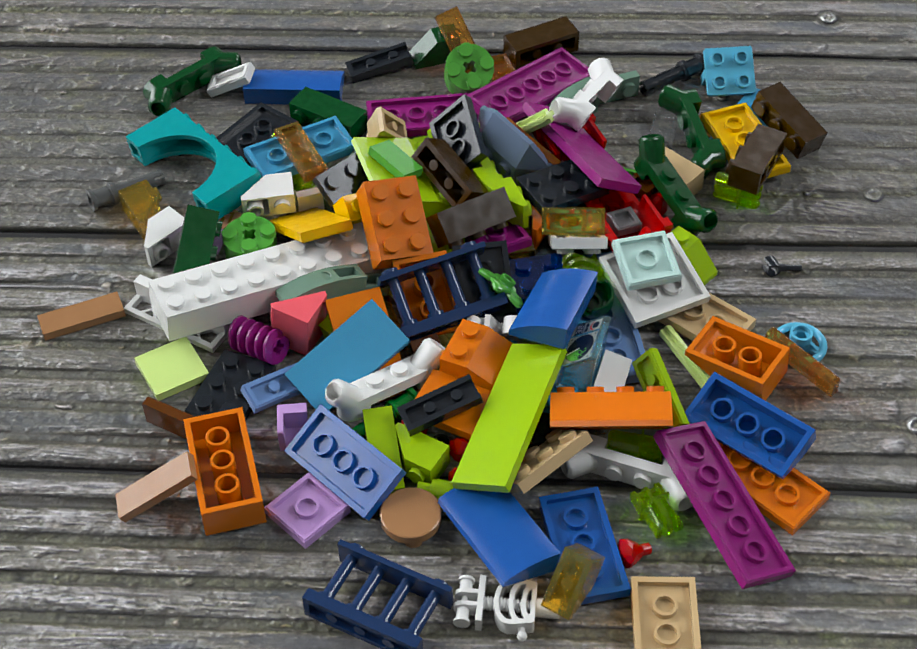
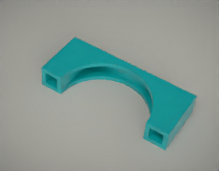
(178, 135)

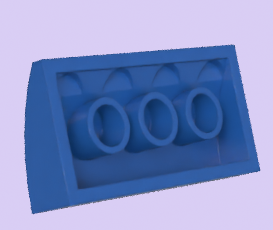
(283, 85)
(555, 306)
(751, 425)
(501, 534)

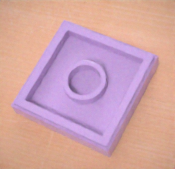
(307, 510)

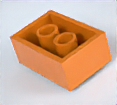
(393, 220)

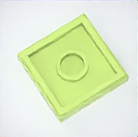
(171, 368)

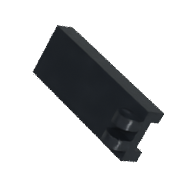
(379, 62)
(439, 405)

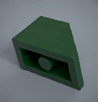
(430, 50)

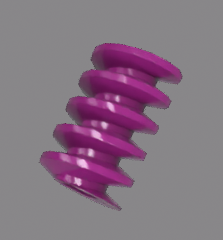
(258, 340)

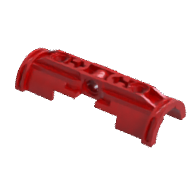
(615, 199)

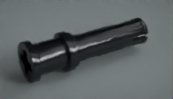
(682, 71)

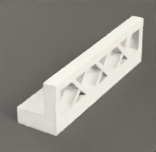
(142, 289)

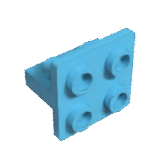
(728, 71)

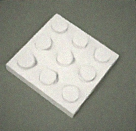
(658, 301)

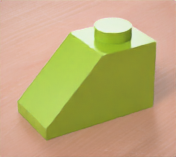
(696, 254)
(421, 455)

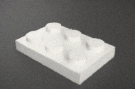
(589, 245)

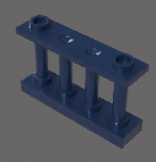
(437, 319)
(378, 629)

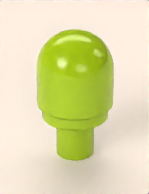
(437, 487)

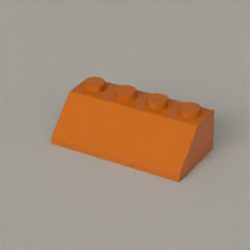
(611, 409)

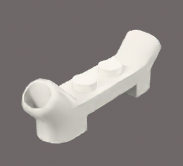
(578, 110)
(377, 386)
(627, 469)

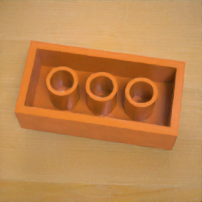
(225, 471)

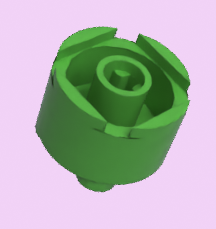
(465, 58)
(248, 235)

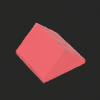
(300, 320)

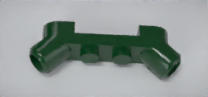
(164, 91)
(686, 106)
(655, 165)

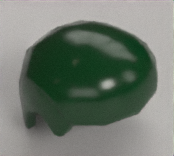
(601, 300)

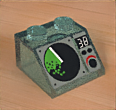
(584, 354)

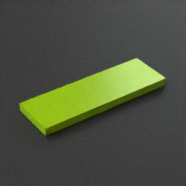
(509, 418)

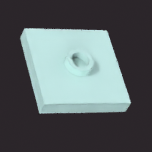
(646, 260)

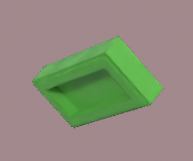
(395, 159)

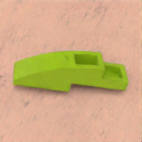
(491, 180)

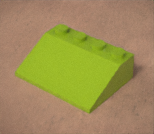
(431, 197)

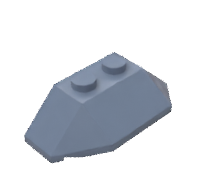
(508, 146)

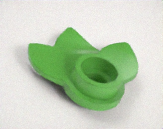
(501, 284)

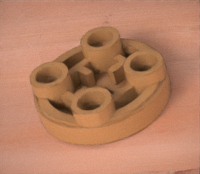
(411, 516)

